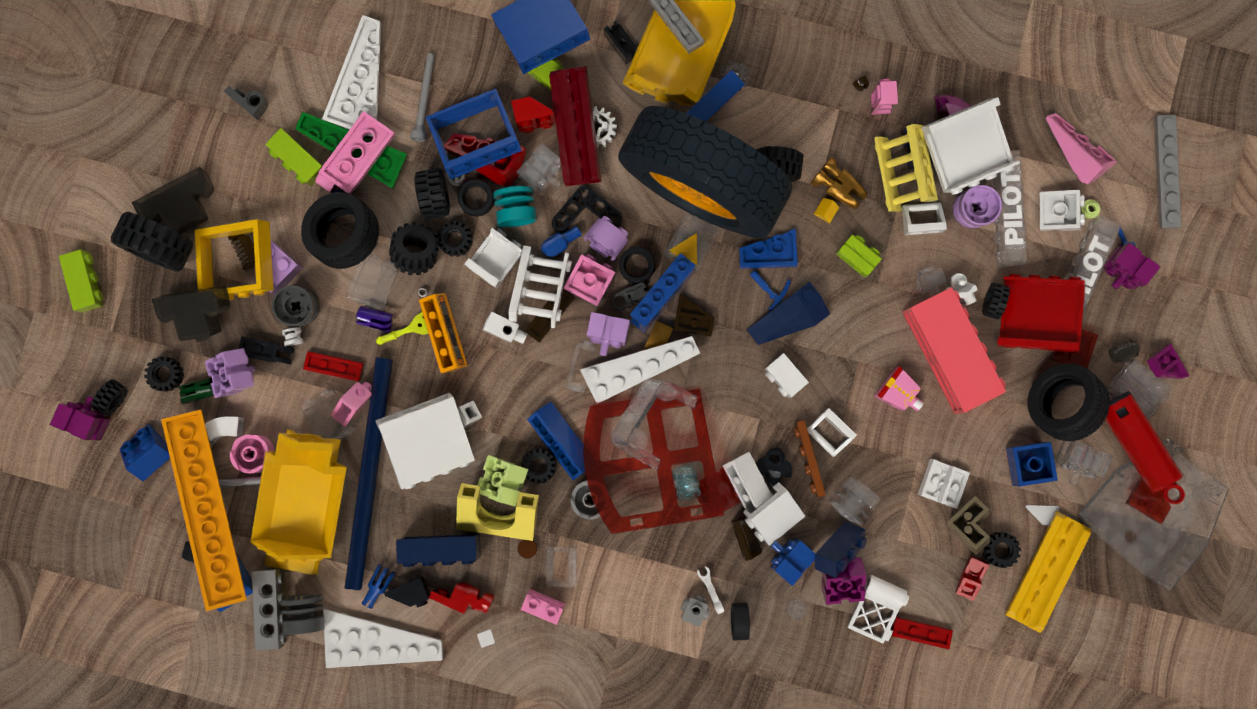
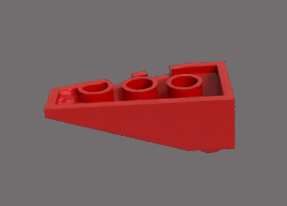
(501, 172)

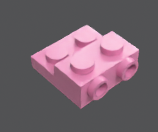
(590, 279)

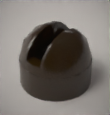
(860, 83)

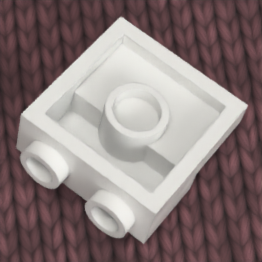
(1061, 210)

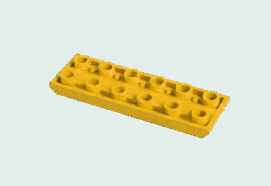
(1048, 572)

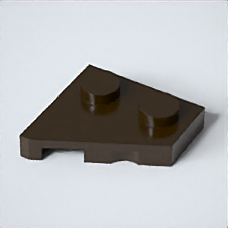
(692, 318)

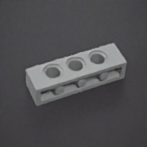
(263, 638)

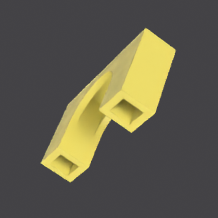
(475, 518)

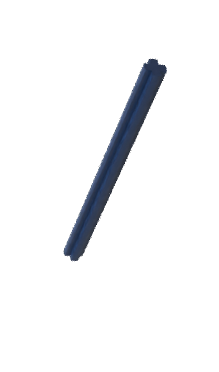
(368, 475)

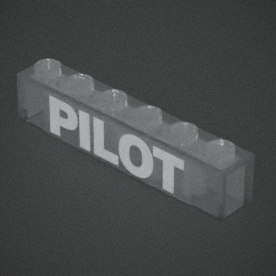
(1010, 223)
(1093, 253)

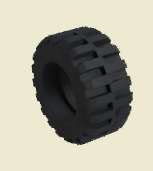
(152, 241)

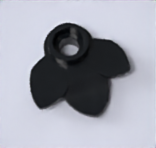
(772, 469)

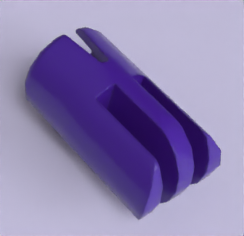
(374, 319)

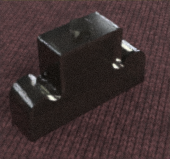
(178, 202)
(193, 311)

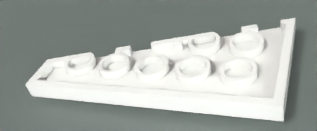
(358, 79)
(367, 642)

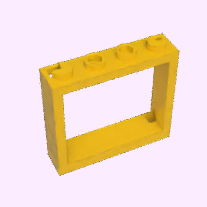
(262, 253)

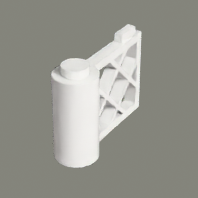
(888, 597)

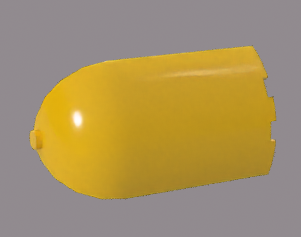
(665, 67)

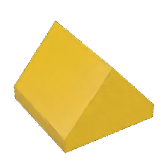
(826, 210)

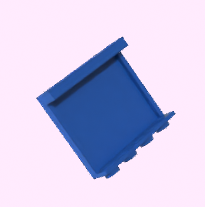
(540, 30)
(662, 293)

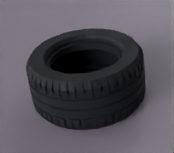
(320, 217)
(1089, 416)

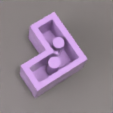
(283, 268)

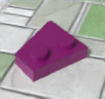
(1167, 364)

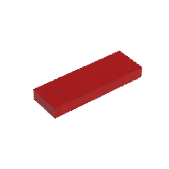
(333, 366)
(922, 633)

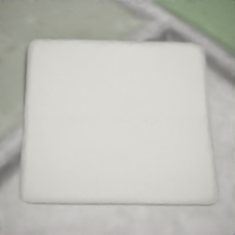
(486, 638)

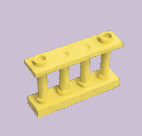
(922, 166)

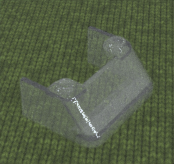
(626, 432)

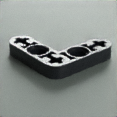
(587, 203)

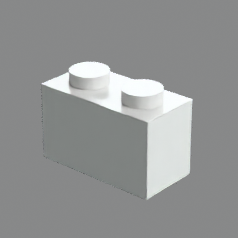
(785, 376)

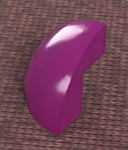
(949, 104)

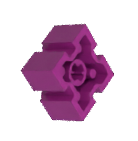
(1130, 267)
(80, 420)
(847, 585)

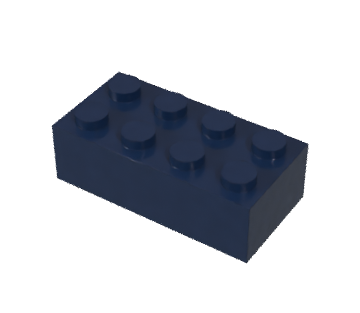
(438, 548)

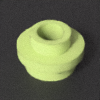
(1096, 209)

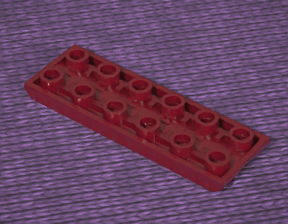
(575, 126)

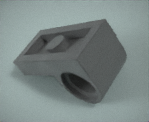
(247, 101)

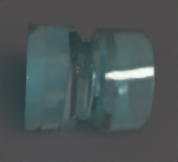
(686, 484)

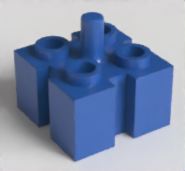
(792, 559)

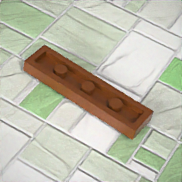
(810, 467)

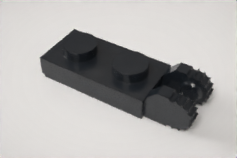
(264, 350)

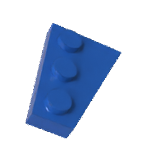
(771, 253)

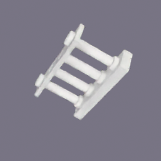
(524, 275)

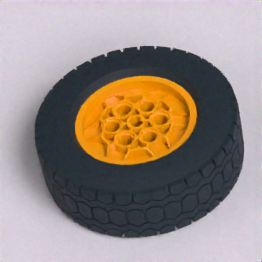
(705, 171)

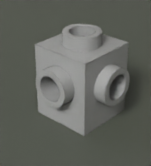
(695, 617)

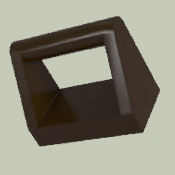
(746, 539)

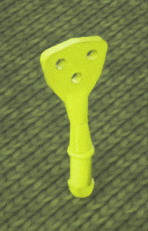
(413, 327)

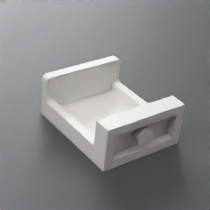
(495, 257)
(774, 516)

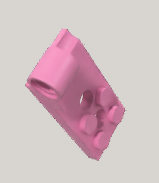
(342, 168)

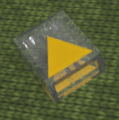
(692, 240)

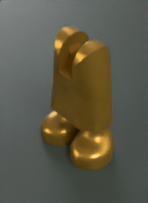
(841, 186)

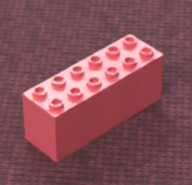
(954, 351)

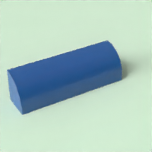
(559, 439)

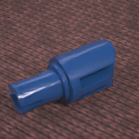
(558, 242)
(376, 587)

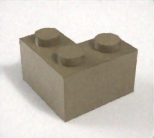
(966, 525)

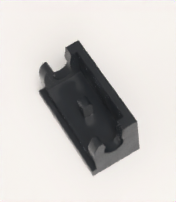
(620, 42)

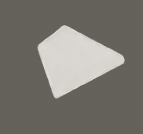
(1043, 513)

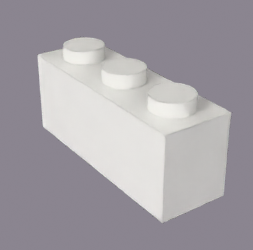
(747, 482)

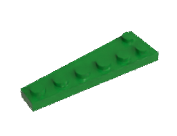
(385, 169)

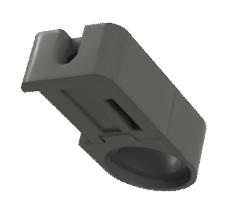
(631, 295)

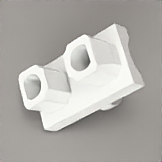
(965, 289)

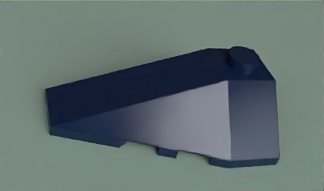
(795, 314)

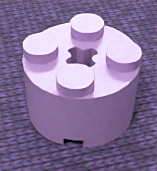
(606, 238)

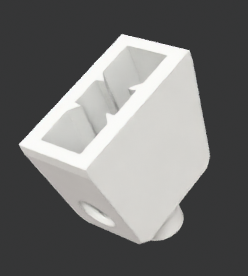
(495, 324)

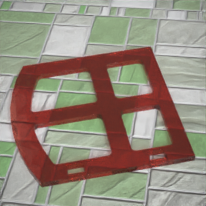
(671, 513)

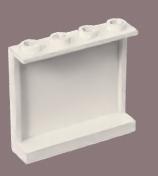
(968, 146)
(425, 441)

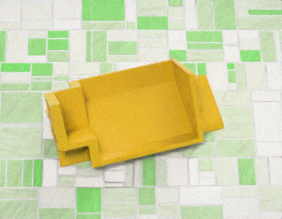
(299, 502)

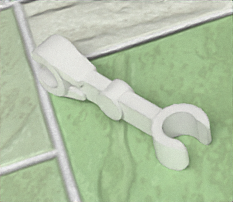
(711, 590)

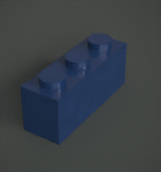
(840, 549)

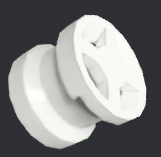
(294, 337)

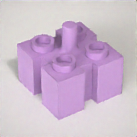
(607, 331)
(230, 373)

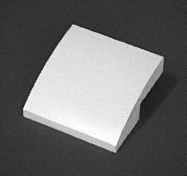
(943, 483)

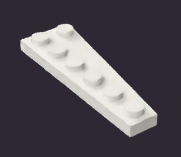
(627, 371)

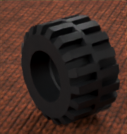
(785, 158)
(432, 193)
(418, 236)

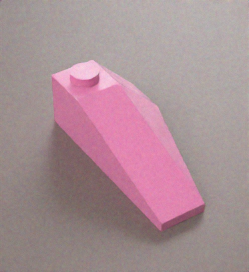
(1084, 158)

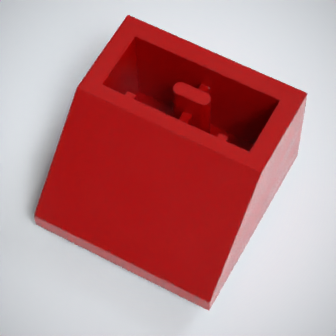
(532, 115)

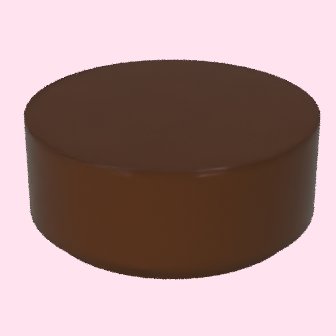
(527, 548)

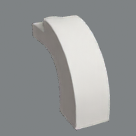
(223, 427)

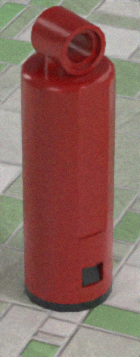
(1144, 447)

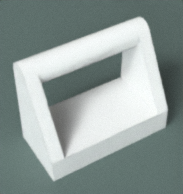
(926, 228)
(834, 420)

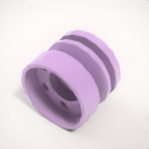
(987, 205)

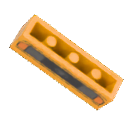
(443, 332)

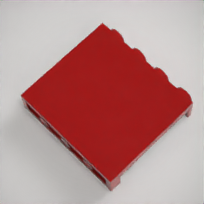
(1043, 313)

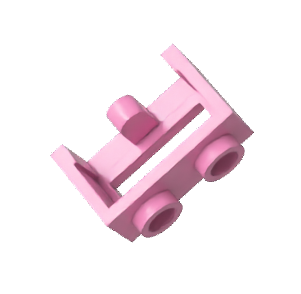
(884, 97)
(543, 606)

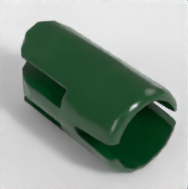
(196, 390)

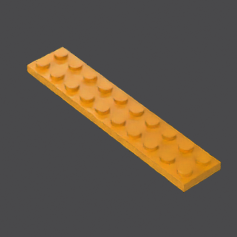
(204, 510)

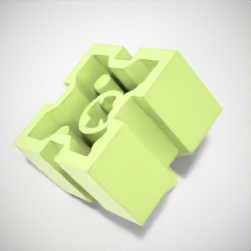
(502, 480)

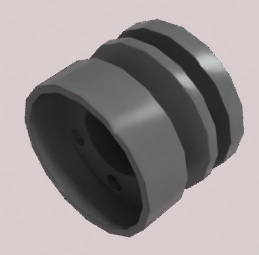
(285, 310)
(302, 614)

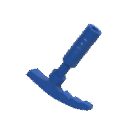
(764, 285)

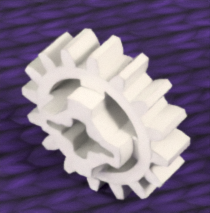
(604, 127)

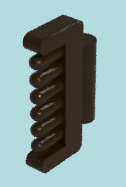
(247, 244)

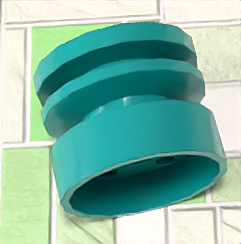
(515, 202)

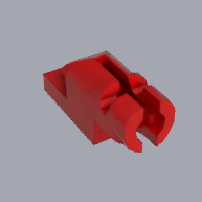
(463, 597)

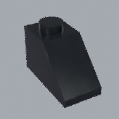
(410, 593)

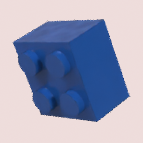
(1031, 464)

